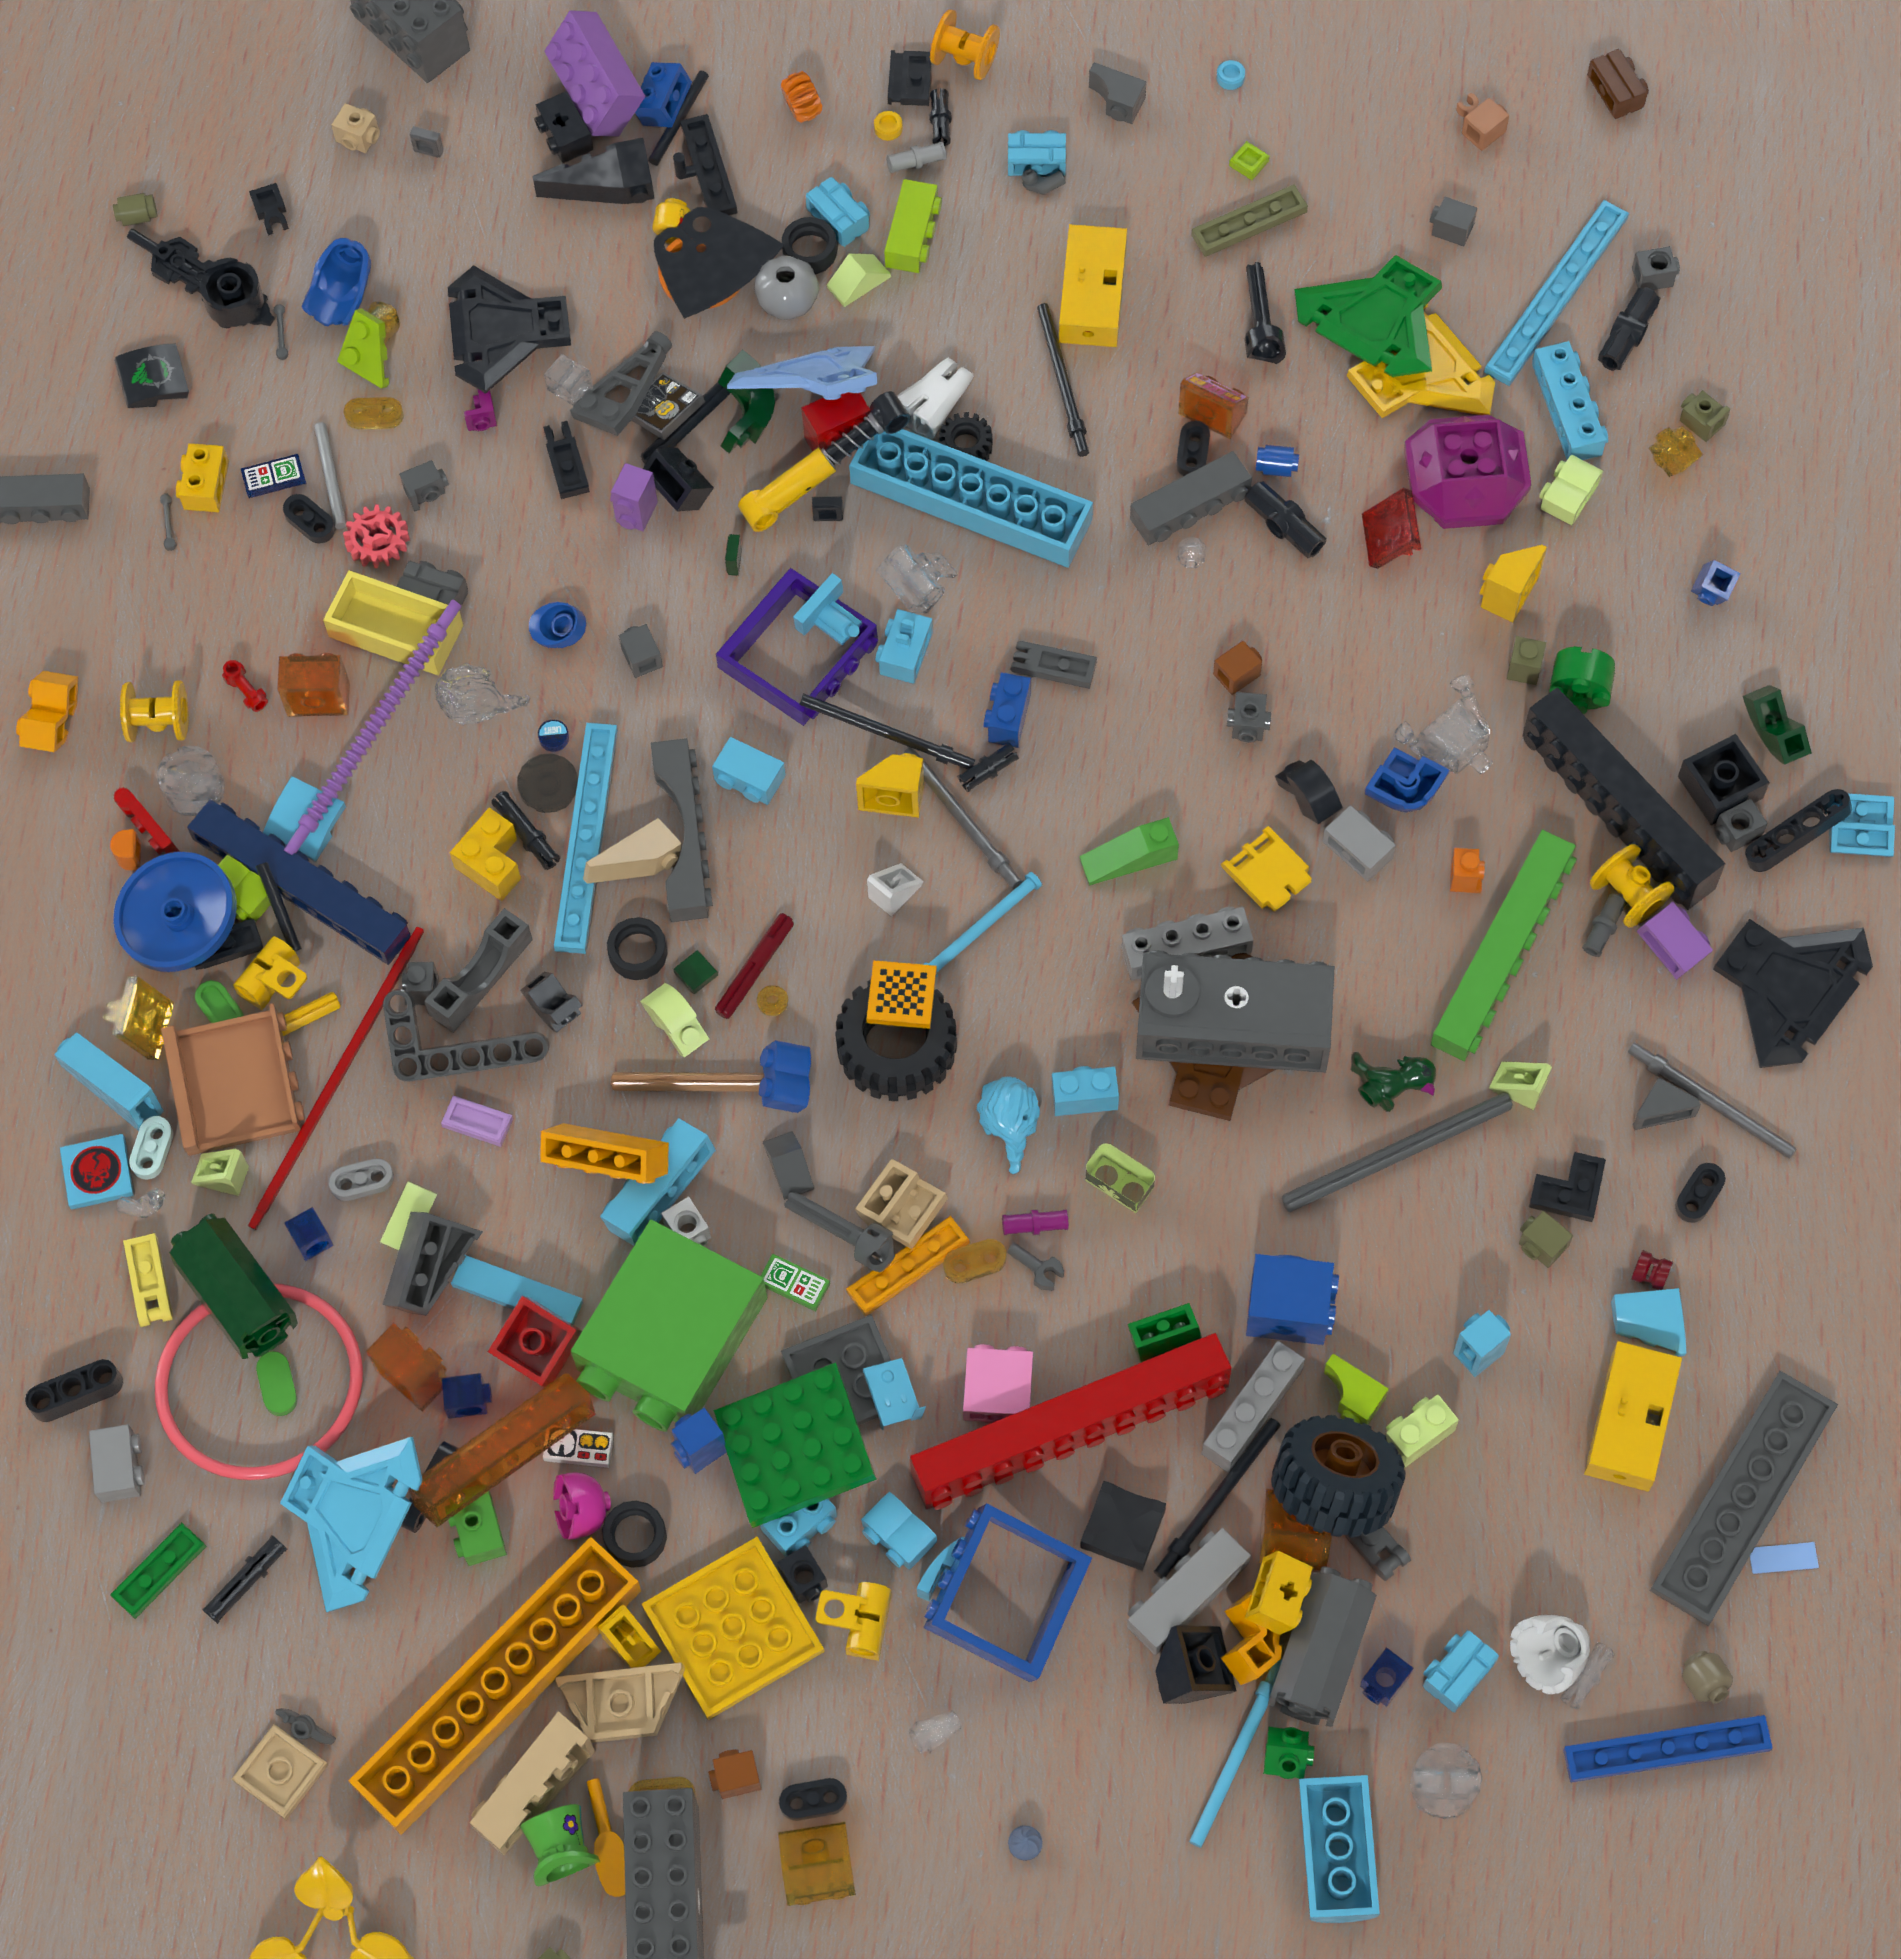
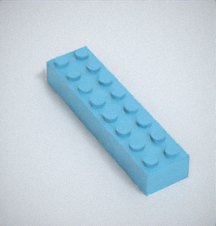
(973, 494)

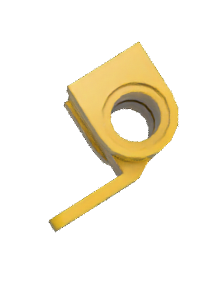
(268, 972)
(864, 1616)

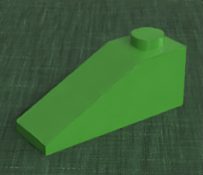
(1132, 852)

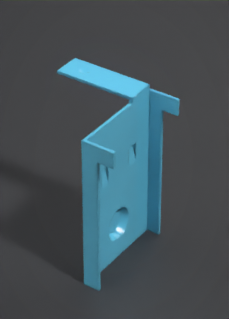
(892, 1392)

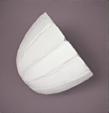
(1550, 1651)

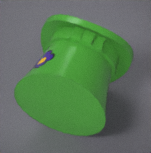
(558, 1843)

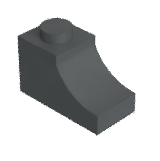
(1120, 91)

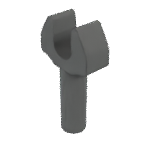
(1039, 1267)

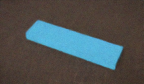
(507, 1288)

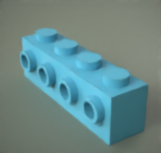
(1569, 401)
(639, 1202)

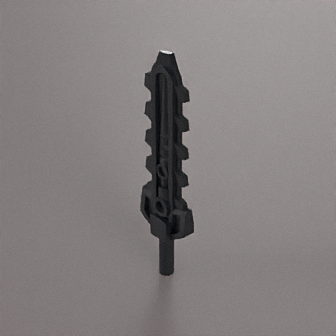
(179, 261)

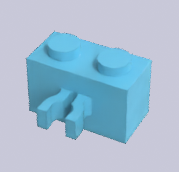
(905, 646)

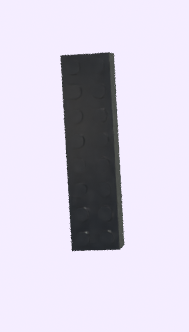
(1622, 798)

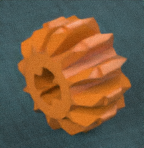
(801, 96)

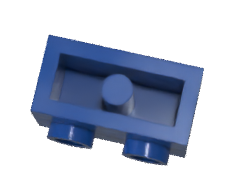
(664, 93)
(1009, 709)
(697, 1440)

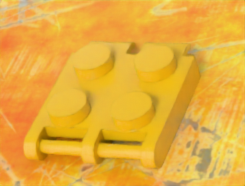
(1269, 871)

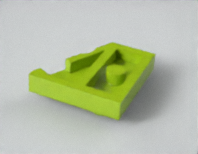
(365, 348)

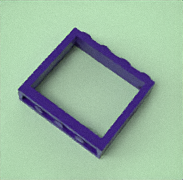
(758, 621)

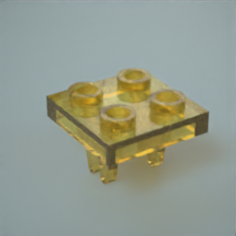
(140, 1017)

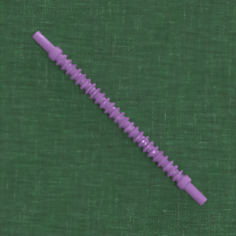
(309, 822)

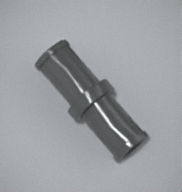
(1604, 925)

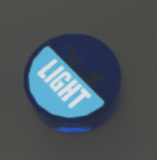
(553, 735)

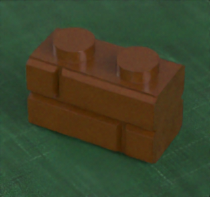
(1618, 83)

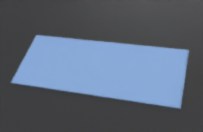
(1784, 1558)

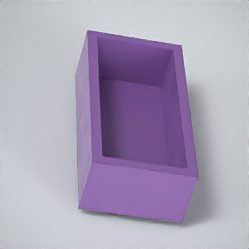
(594, 73)

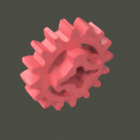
(376, 536)

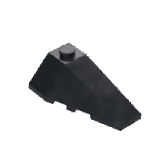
(611, 177)

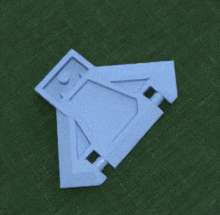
(821, 372)

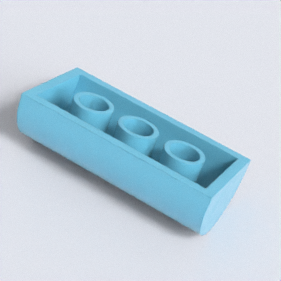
(1339, 1849)

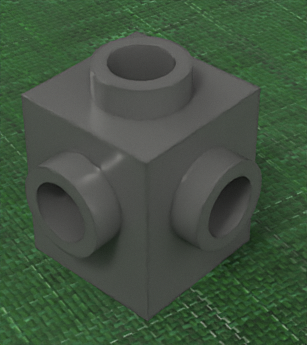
(1249, 717)

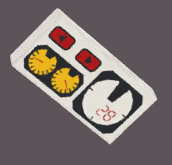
(582, 1448)

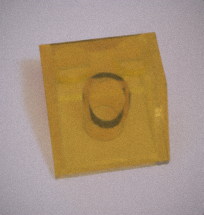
(816, 1864)

